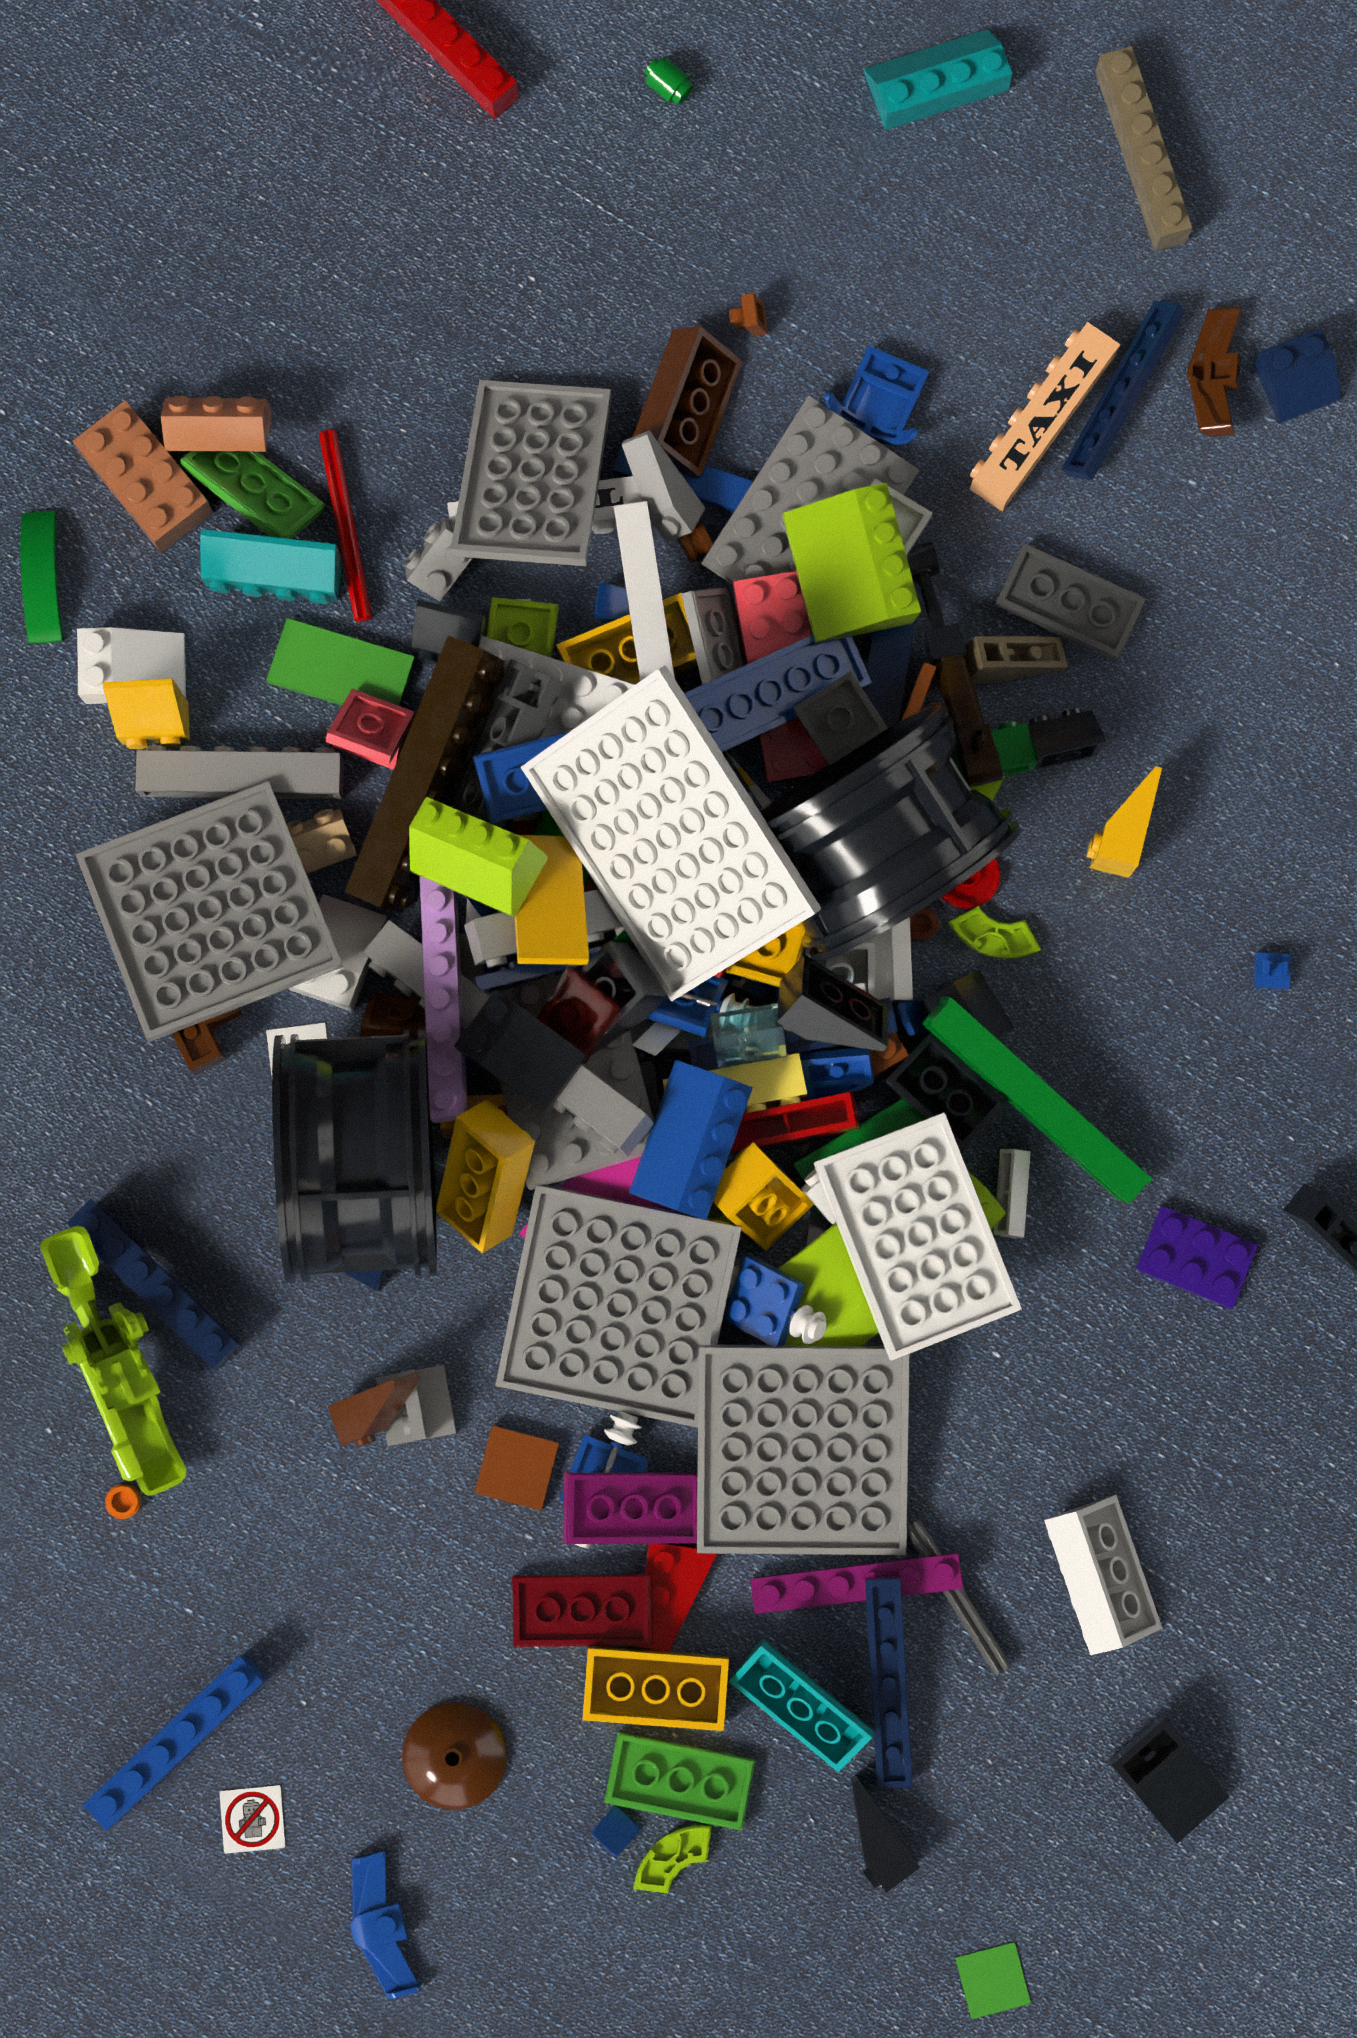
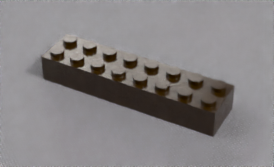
(425, 768)

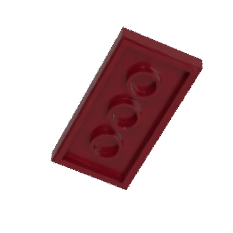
(582, 1610)

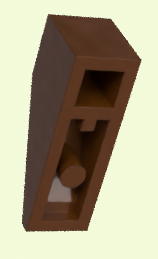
(371, 1410)

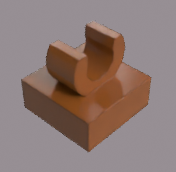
(750, 316)

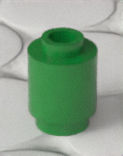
(668, 80)

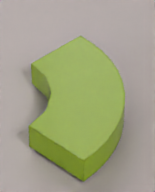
(994, 937)
(671, 1855)

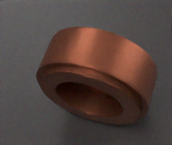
(923, 925)

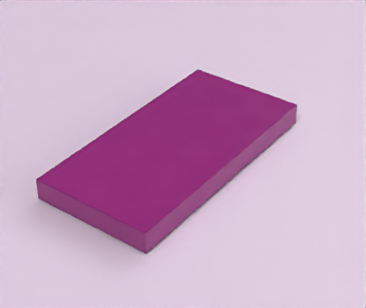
(630, 1507)

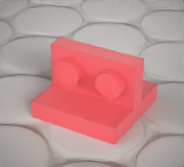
(370, 728)

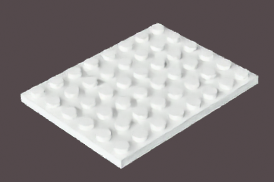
(670, 835)

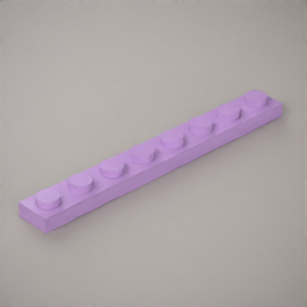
(443, 1001)

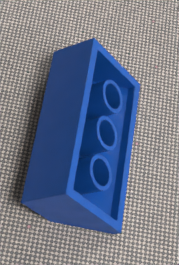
(690, 1140)

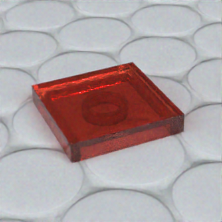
(578, 1011)

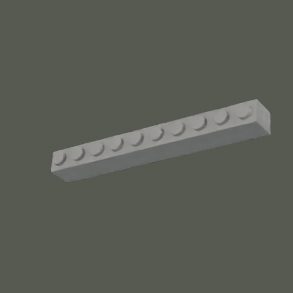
(585, 1096)

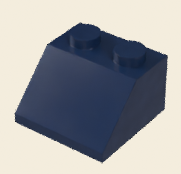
(1298, 375)

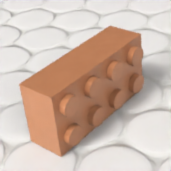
(143, 476)

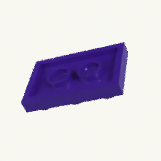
(1196, 1257)

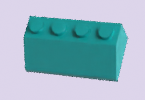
(939, 78)
(270, 566)
(801, 1705)

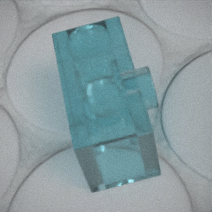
(748, 1035)

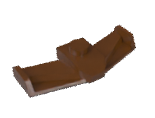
(1215, 371)

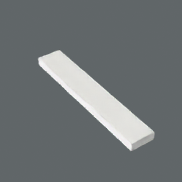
(643, 588)

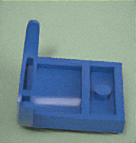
(882, 397)

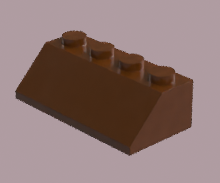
(689, 397)

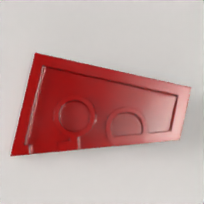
(675, 1584)

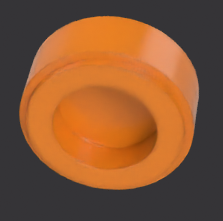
(123, 1501)

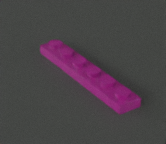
(847, 1583)

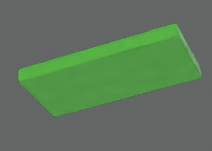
(255, 490)
(332, 664)
(679, 1781)

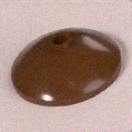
(461, 1730)

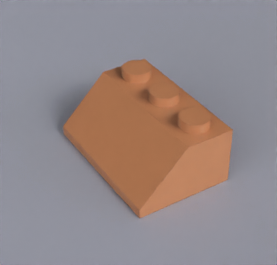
(216, 424)

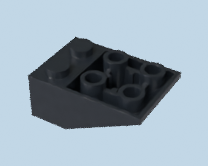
(1168, 1778)

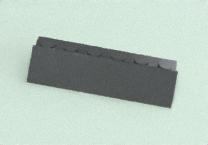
(515, 717)

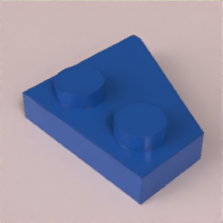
(836, 1071)

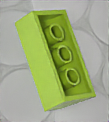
(473, 857)

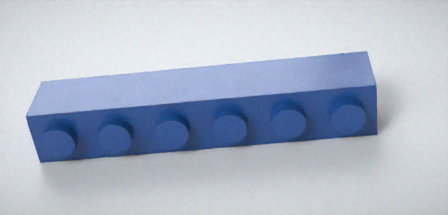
(175, 1741)

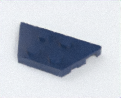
(517, 974)

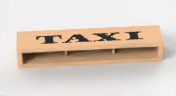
(1044, 416)

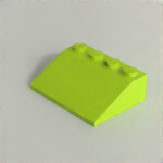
(852, 564)

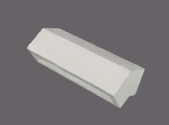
(894, 964)
(1012, 1192)

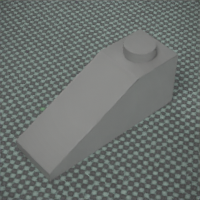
(669, 498)

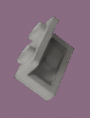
(433, 566)

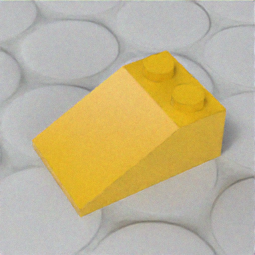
(148, 712)
(1122, 838)
(760, 1197)

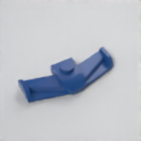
(379, 1926)

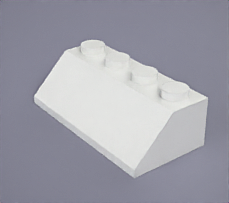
(1103, 1575)

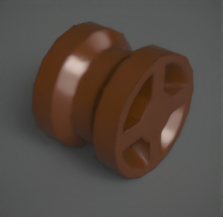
(695, 543)

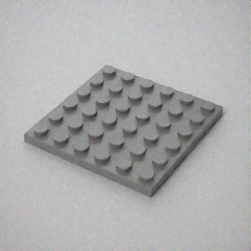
(208, 911)
(616, 1303)
(802, 1450)

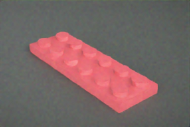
(770, 619)

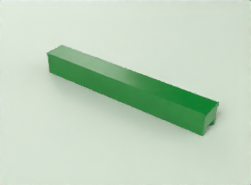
(1036, 1100)

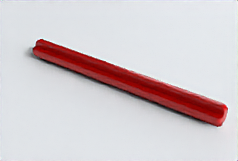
(345, 525)

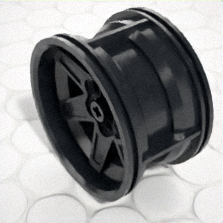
(886, 832)
(353, 1155)

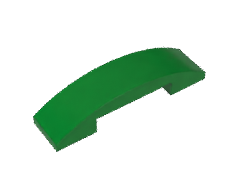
(39, 577)

